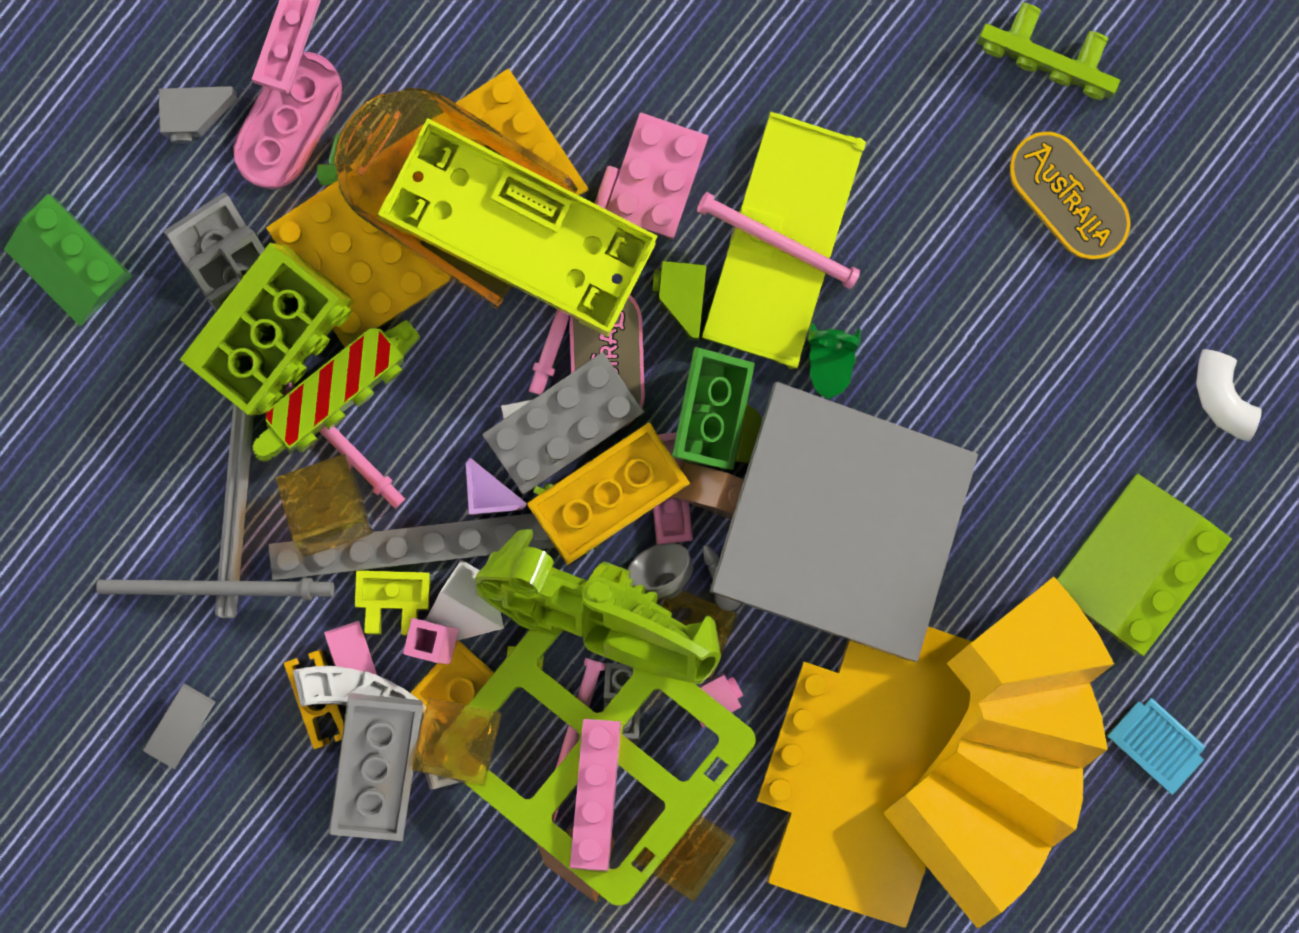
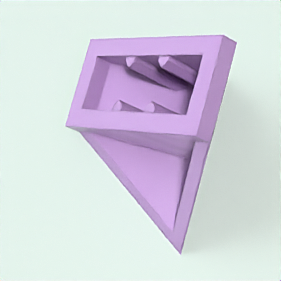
(488, 494)

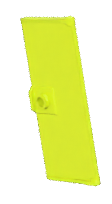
(802, 193)

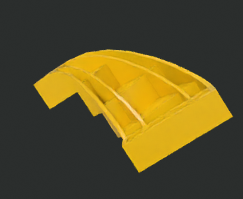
(1016, 761)

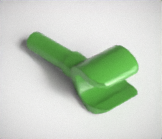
(328, 172)

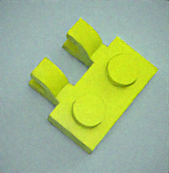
(391, 591)

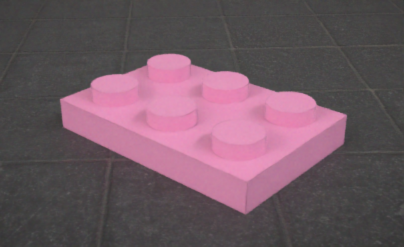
(657, 175)

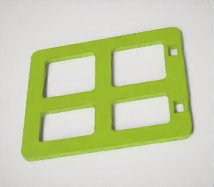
(682, 799)

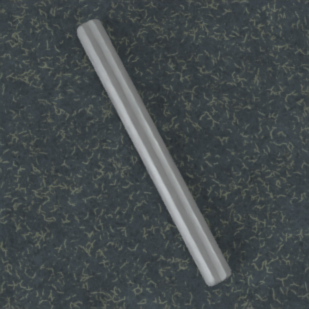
(234, 508)

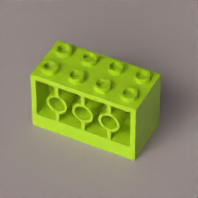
(245, 326)

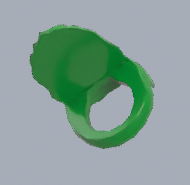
(832, 359)

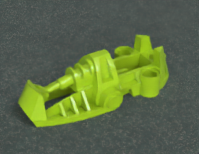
(605, 610)

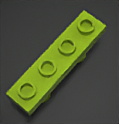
(1062, 69)

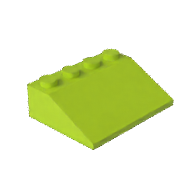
(1142, 564)

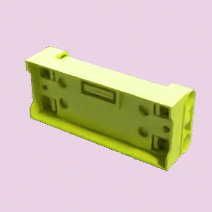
(517, 227)

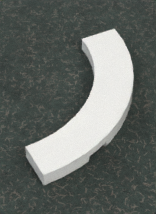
(334, 683)

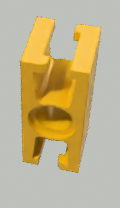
(309, 713)

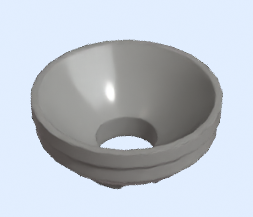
(662, 564)

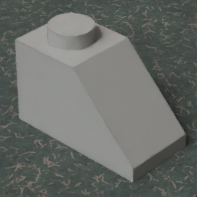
(192, 110)

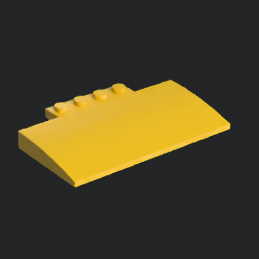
(848, 755)

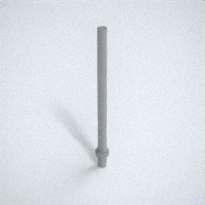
(306, 588)

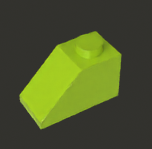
(682, 294)

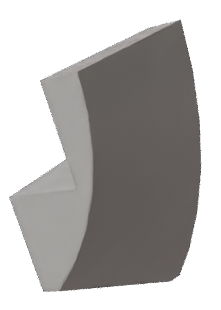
(215, 247)

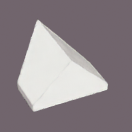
(462, 607)

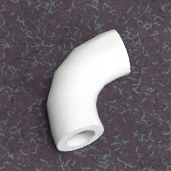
(1220, 398)

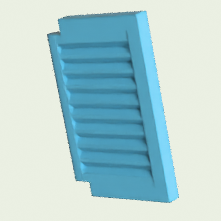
(1158, 744)

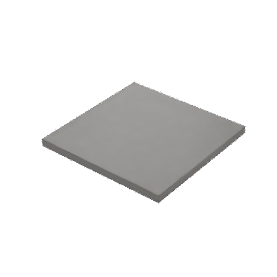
(844, 522)

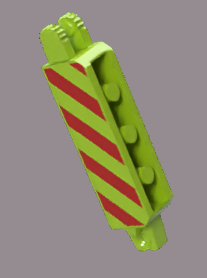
(333, 389)

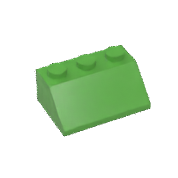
(66, 260)
(713, 409)

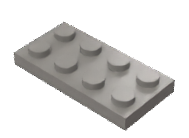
(563, 423)
(375, 767)

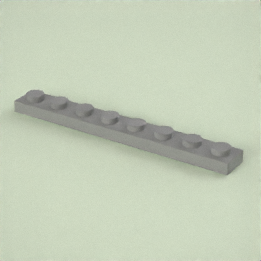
(407, 547)

